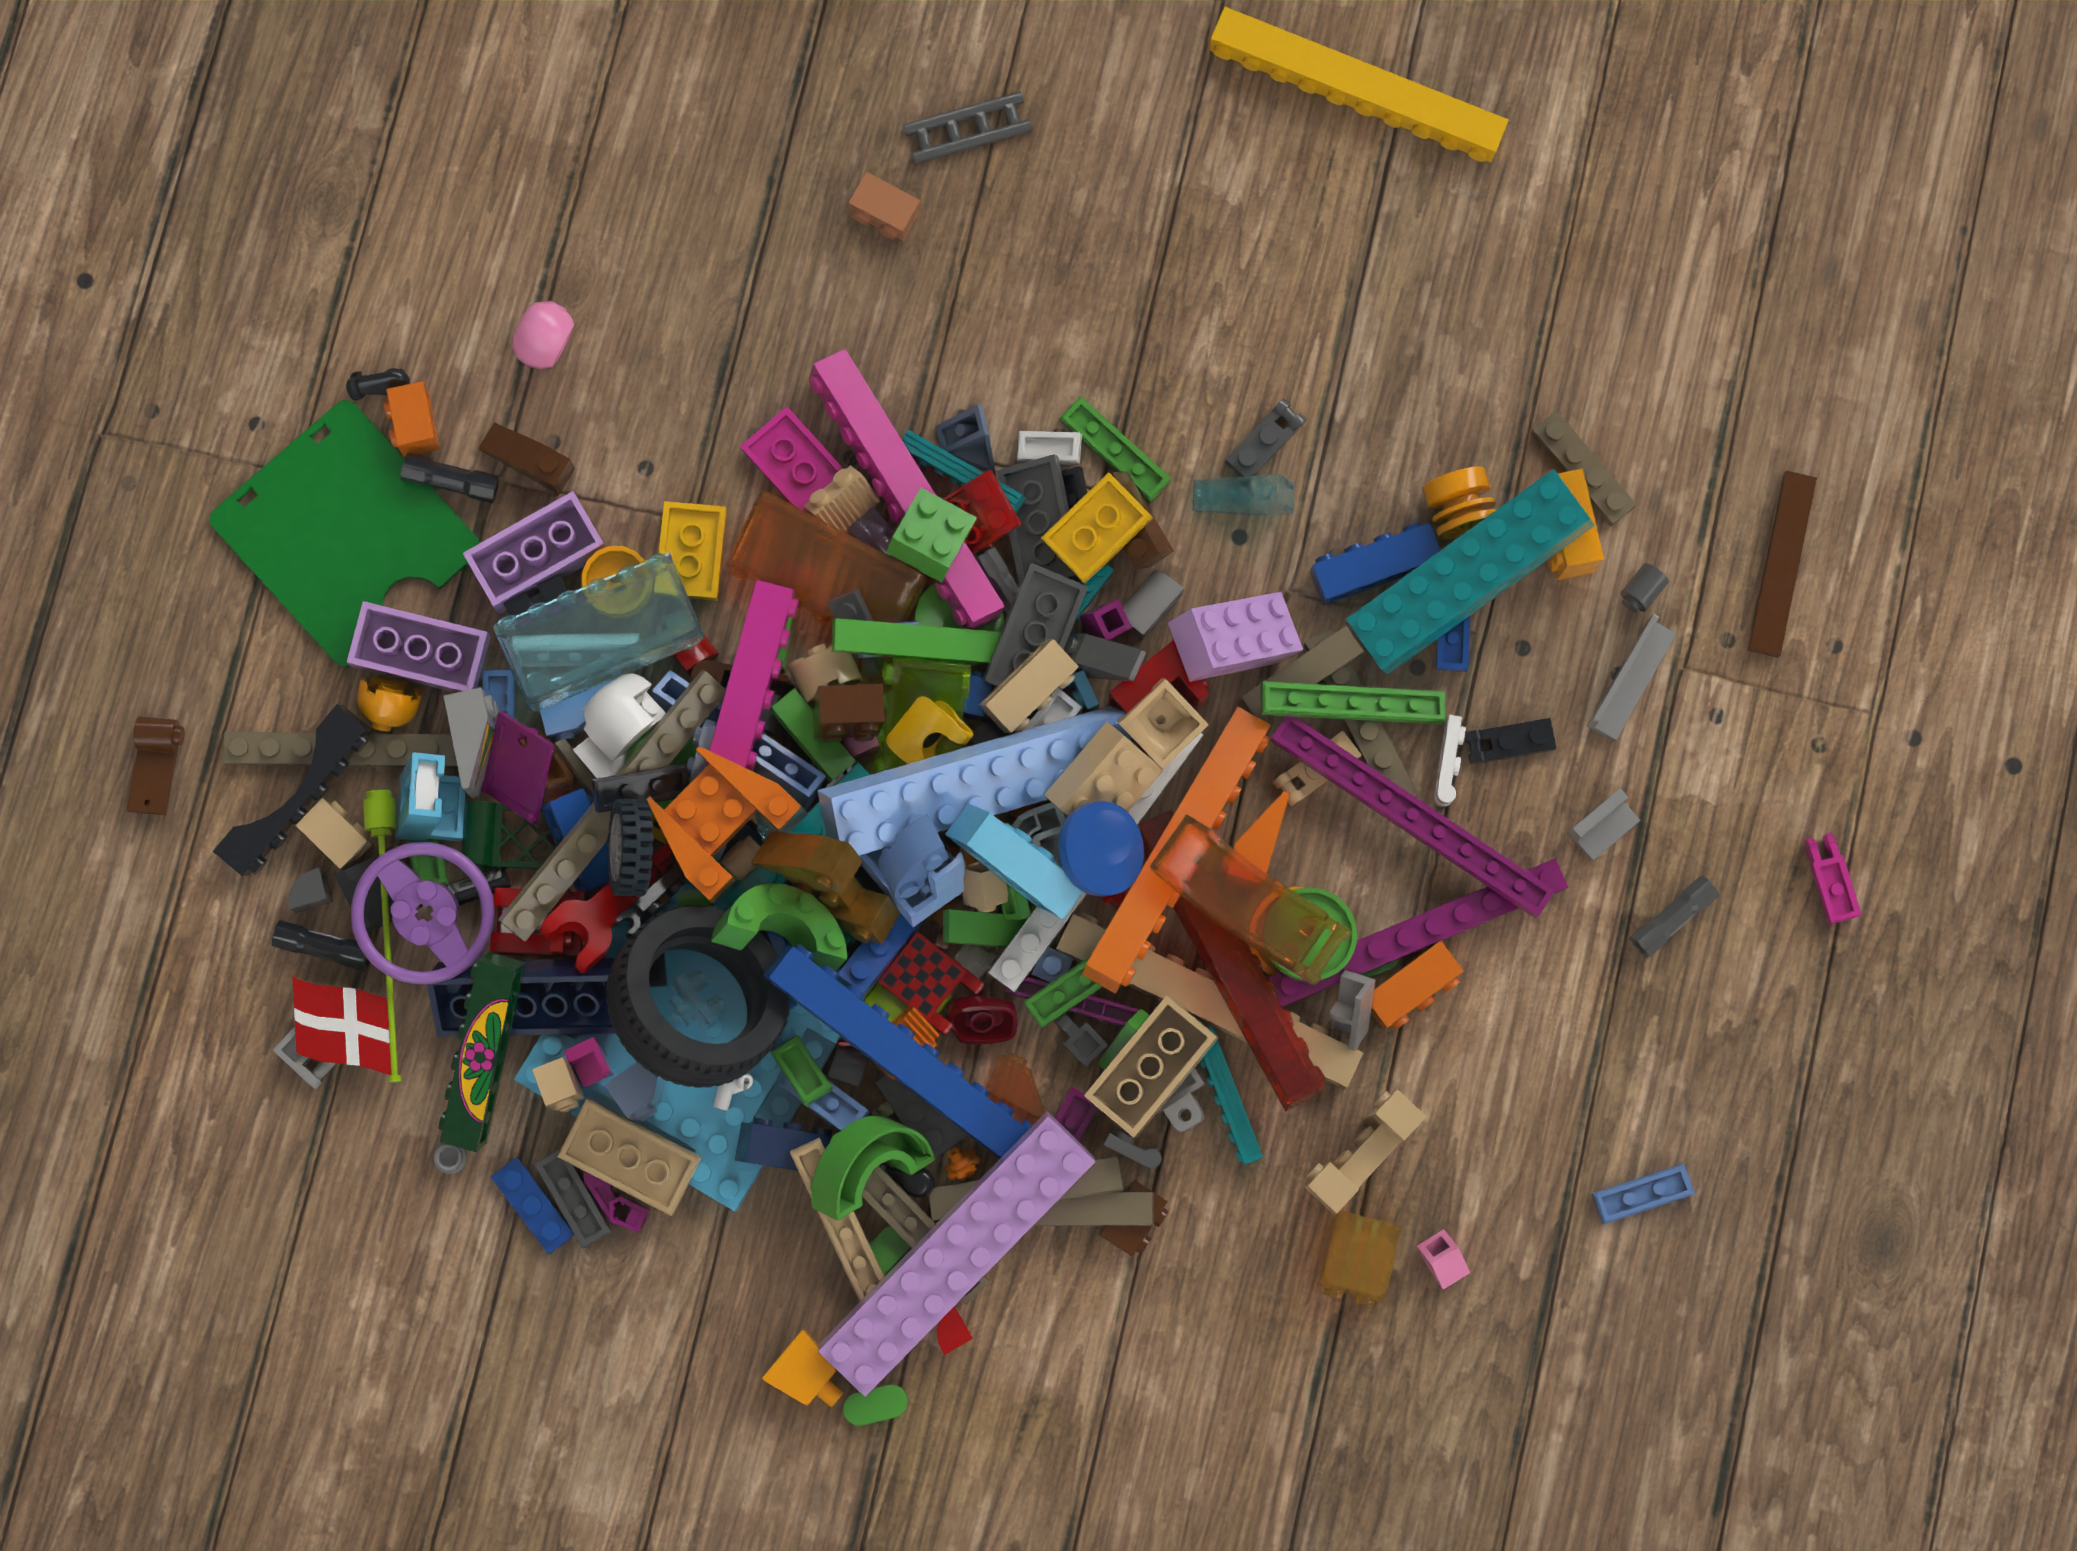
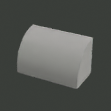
(1151, 603)

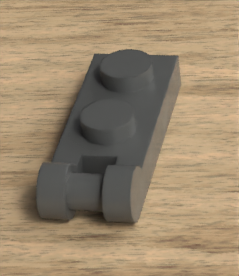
(1265, 440)

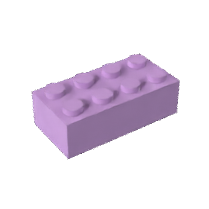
(534, 550)
(1235, 636)
(418, 648)

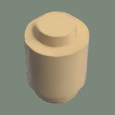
(739, 858)

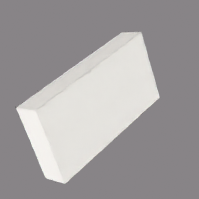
(1040, 444)

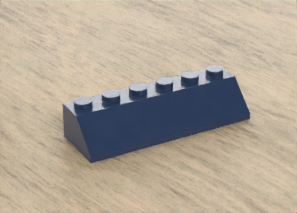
(550, 999)

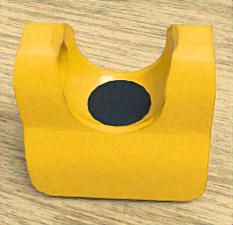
(922, 729)

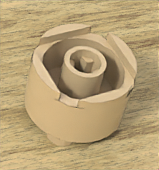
(823, 669)

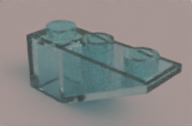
(1245, 495)

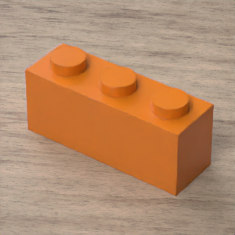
(1415, 986)

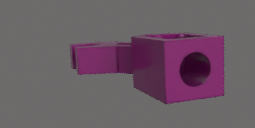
(608, 1200)

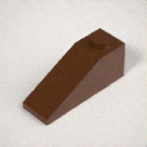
(528, 457)

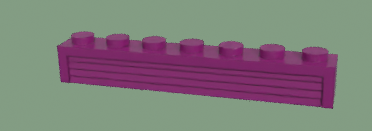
(1090, 1006)

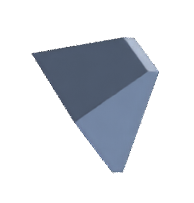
(968, 438)

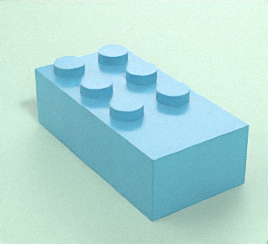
(1015, 860)

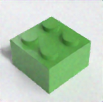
(931, 535)

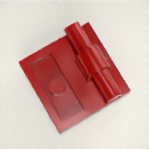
(990, 505)

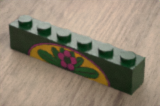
(481, 1051)

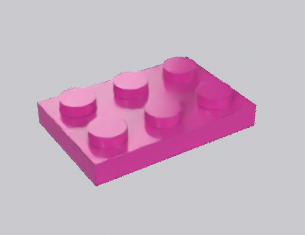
(791, 458)

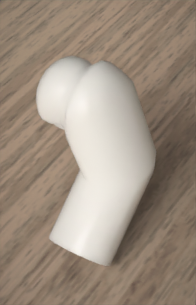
(725, 1092)

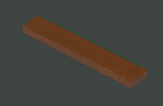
(1782, 564)

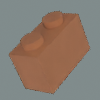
(884, 207)

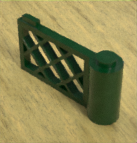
(484, 833)

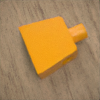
(804, 1373)

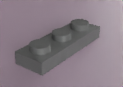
(573, 1199)

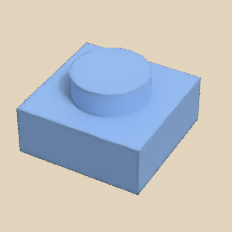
(1051, 965)

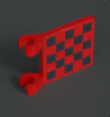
(925, 977)

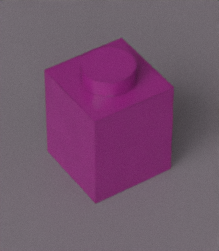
(1106, 620)

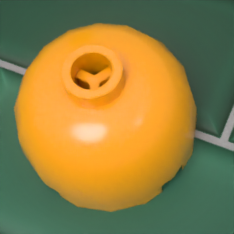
(387, 702)

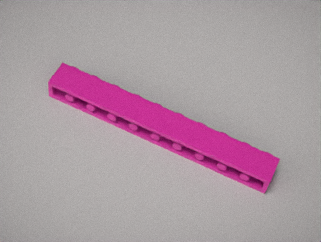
(897, 478)

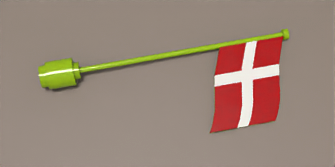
(347, 1022)

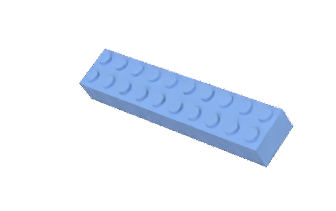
(987, 775)

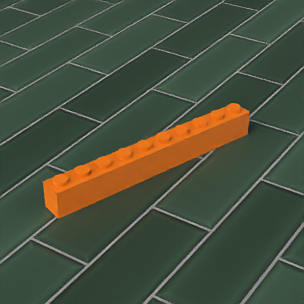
(1149, 894)

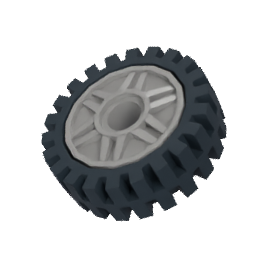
(630, 847)

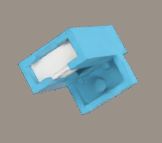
(429, 801)

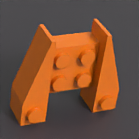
(713, 812)

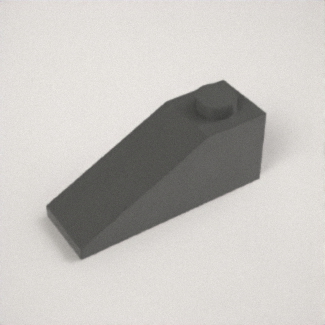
(1103, 657)

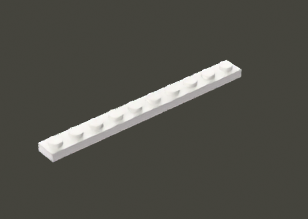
(1043, 927)

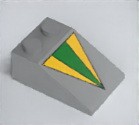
(472, 727)

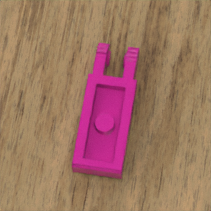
(1832, 881)

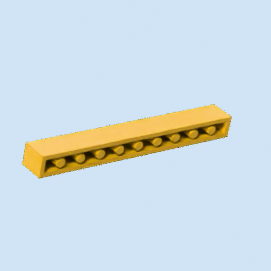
(1357, 85)

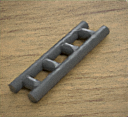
(959, 144)

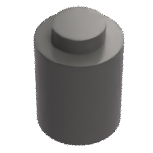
(1644, 588)

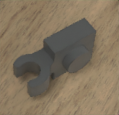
(1083, 1042)

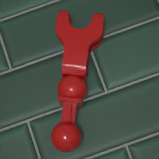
(596, 916)

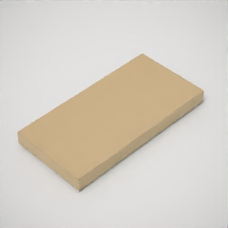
(629, 1157)

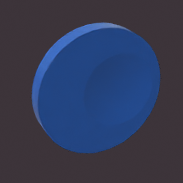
(1101, 848)

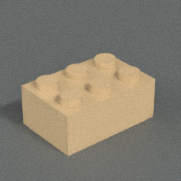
(1105, 770)

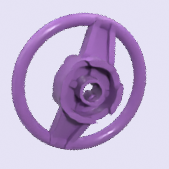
(411, 891)

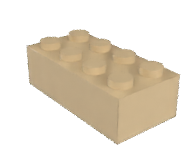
(1151, 1066)

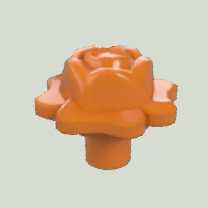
(961, 1163)

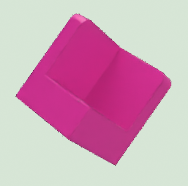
(589, 1062)

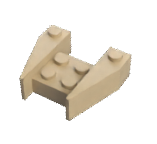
(1388, 1126)

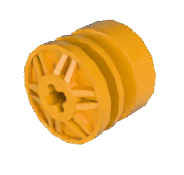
(1460, 499)

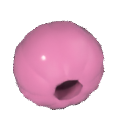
(542, 334)

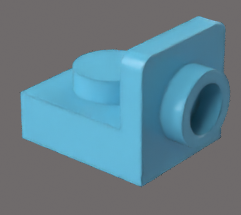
(1083, 692)

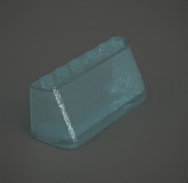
(599, 632)

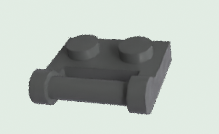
(1124, 1144)

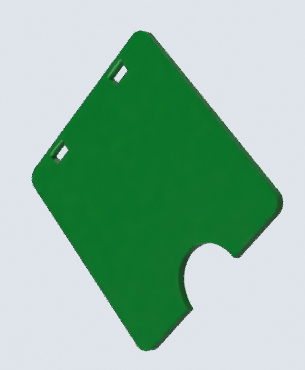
(341, 527)

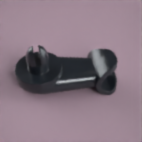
(375, 384)
(917, 1185)

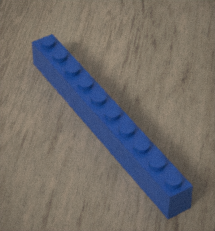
(895, 1050)

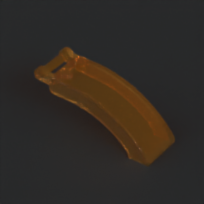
(1247, 899)

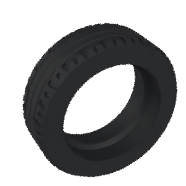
(660, 1045)

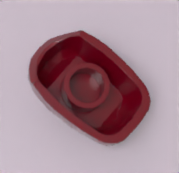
(982, 1020)

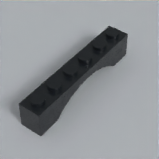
(335, 741)

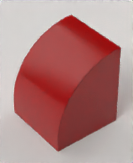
(691, 656)
(952, 1331)

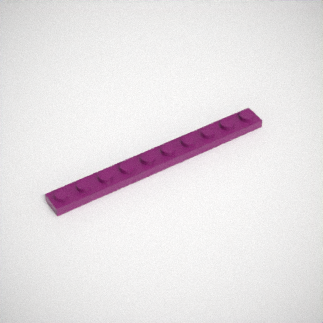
(1413, 816)
(1419, 933)

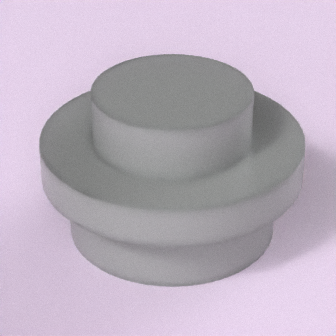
(449, 1158)

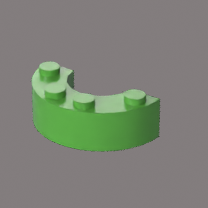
(788, 913)
(855, 1154)

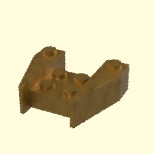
(827, 872)

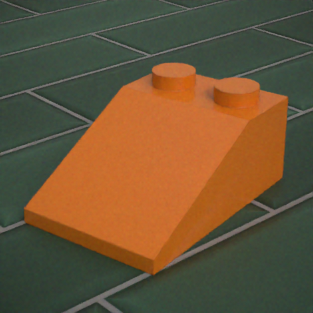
(1260, 839)

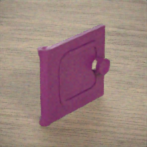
(518, 772)

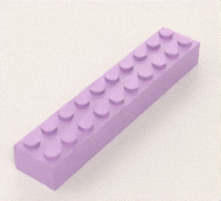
(955, 1253)

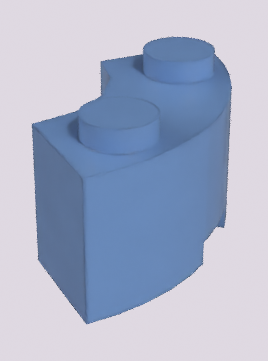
(912, 857)

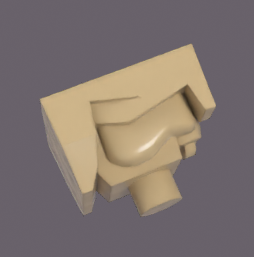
(1163, 723)

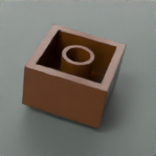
(848, 712)

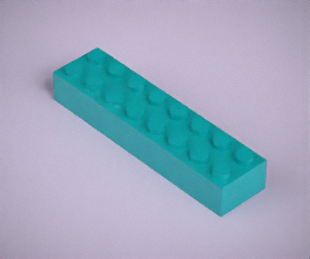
(1470, 572)

